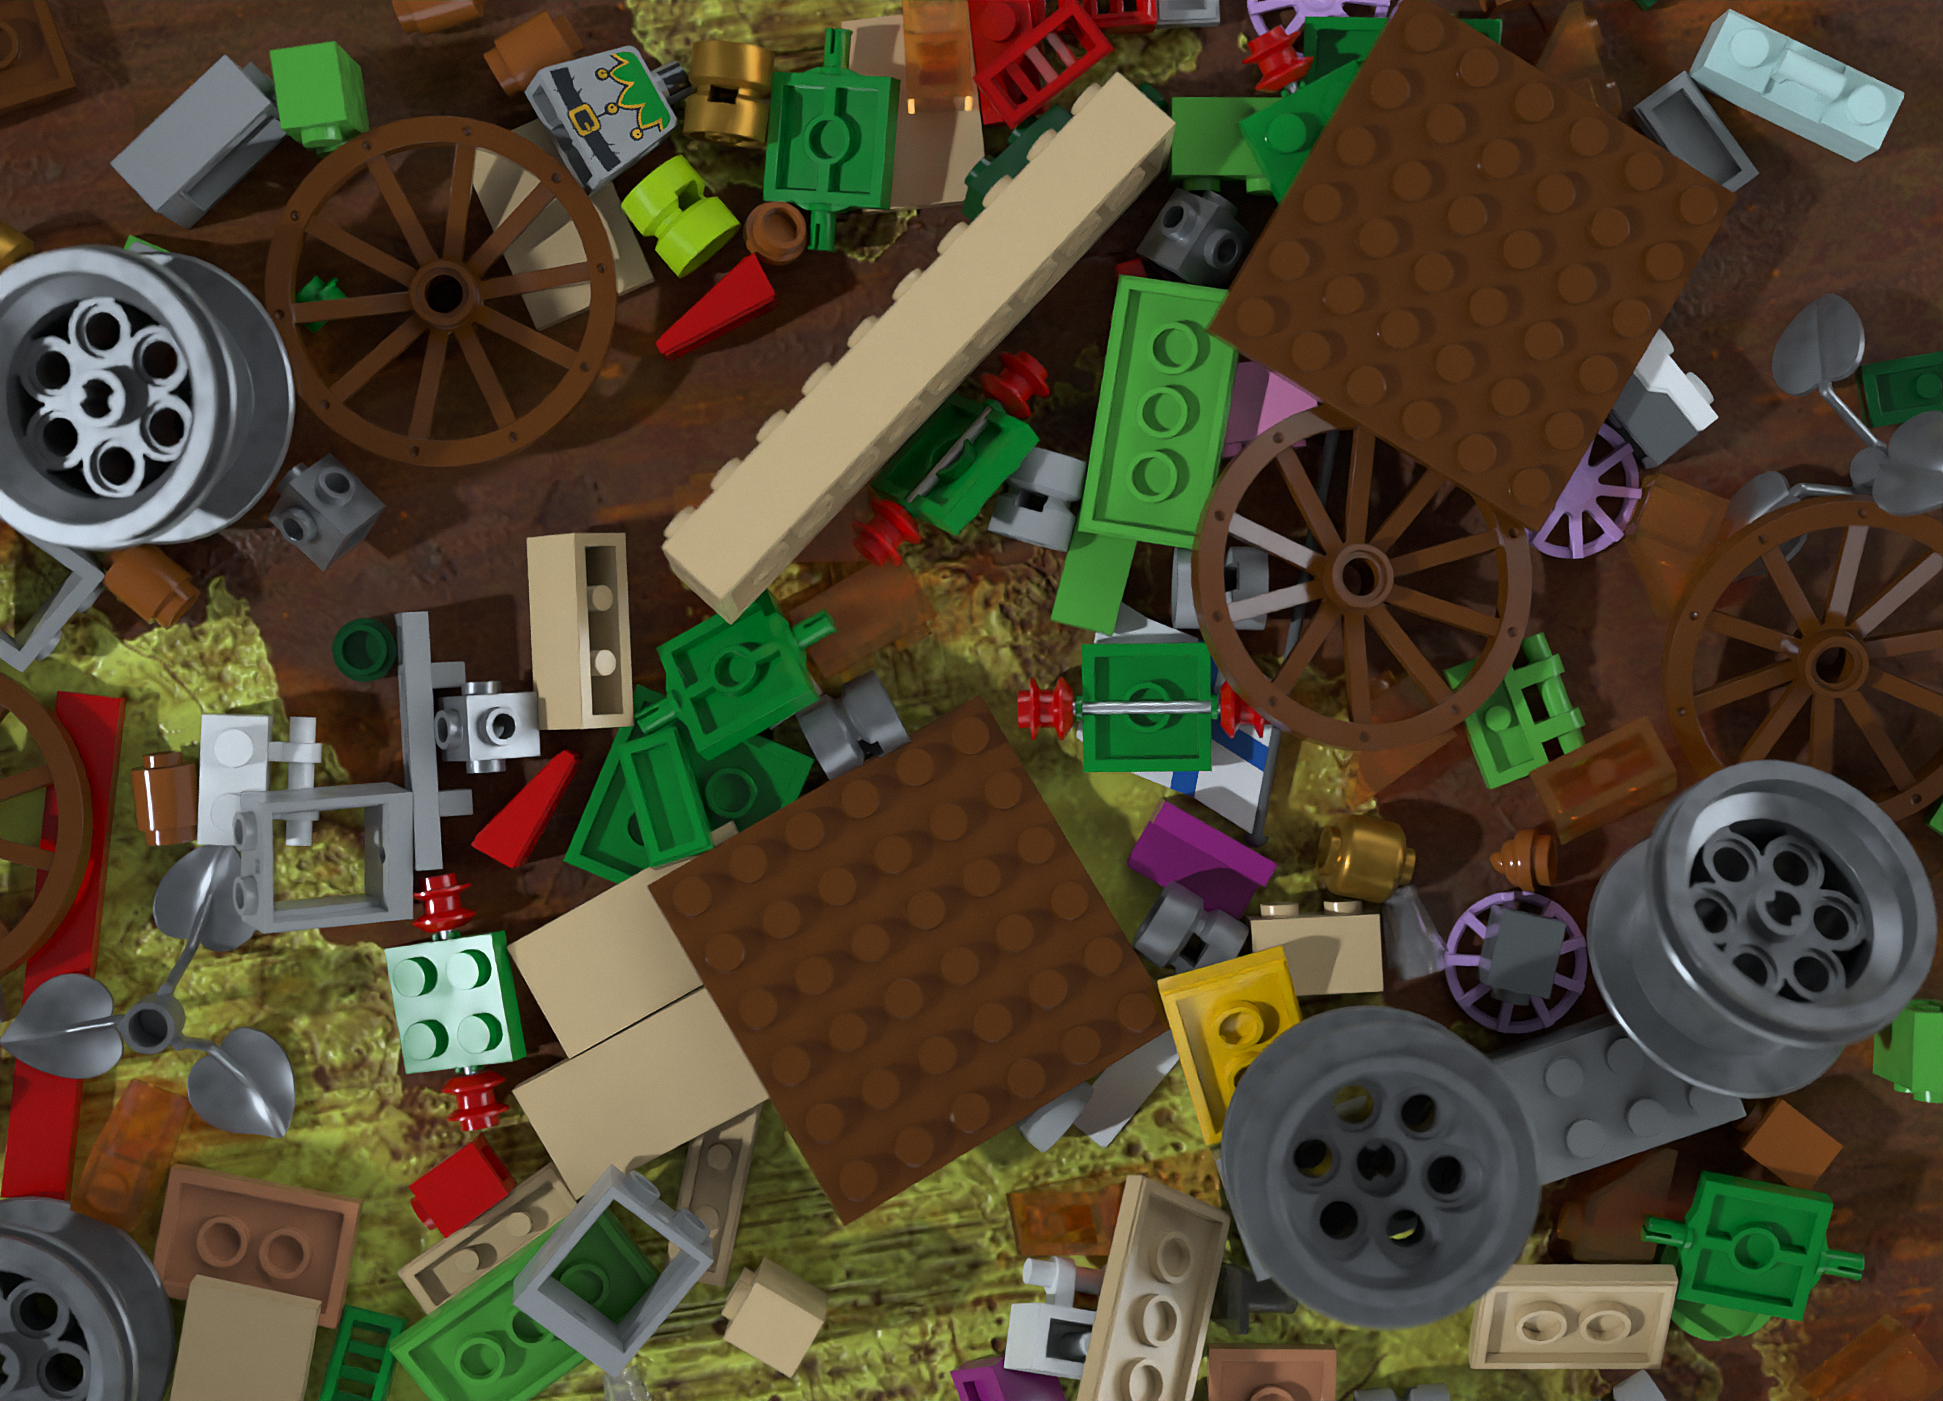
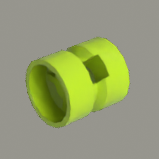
(676, 212)

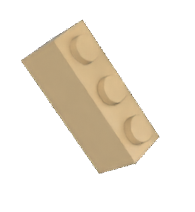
(580, 630)

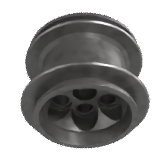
(70, 437)
(1761, 929)
(1464, 1229)
(101, 1286)

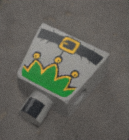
(607, 111)

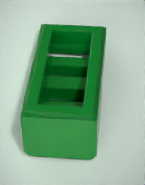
(343, 1345)

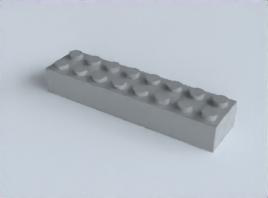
(1587, 1100)

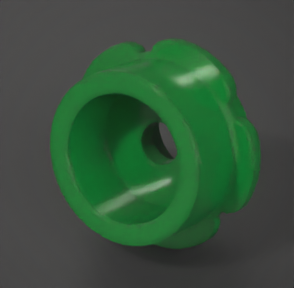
(318, 291)

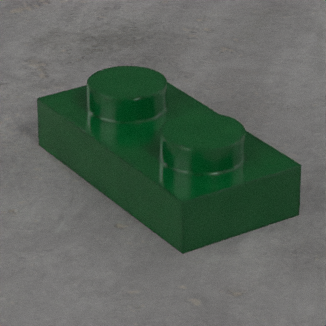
(1011, 160)
(1899, 389)

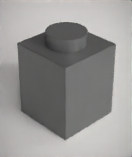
(1520, 954)

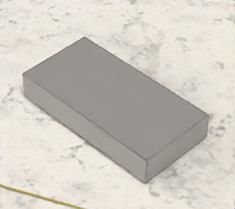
(1689, 128)

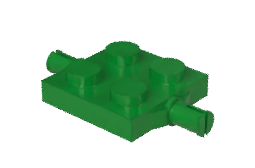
(831, 140)
(737, 676)
(1752, 1246)

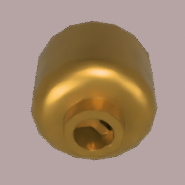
(1364, 858)

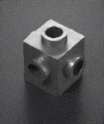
(1195, 239)
(324, 510)
(487, 726)

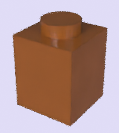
(1784, 1142)

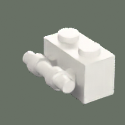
(238, 760)
(1052, 1334)

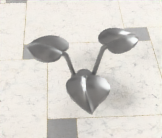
(1905, 479)
(73, 1032)

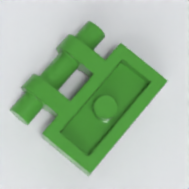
(1502, 728)

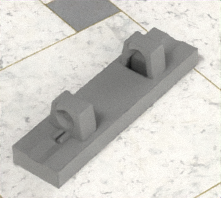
(416, 680)

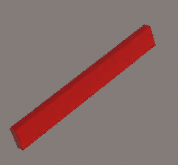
(43, 1104)

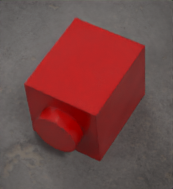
(461, 1187)

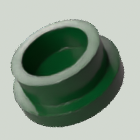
(364, 650)

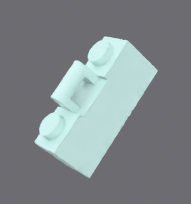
(1795, 86)

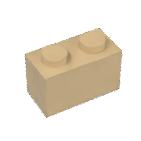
(1324, 949)
(774, 1315)

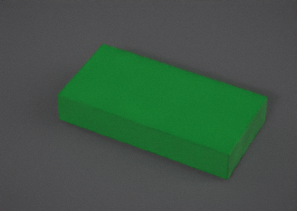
(665, 798)

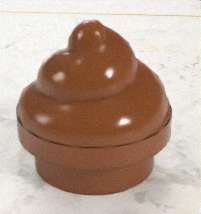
(775, 233)
(1528, 860)

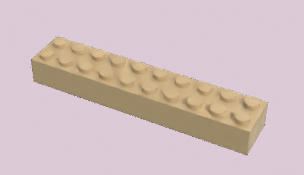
(920, 347)

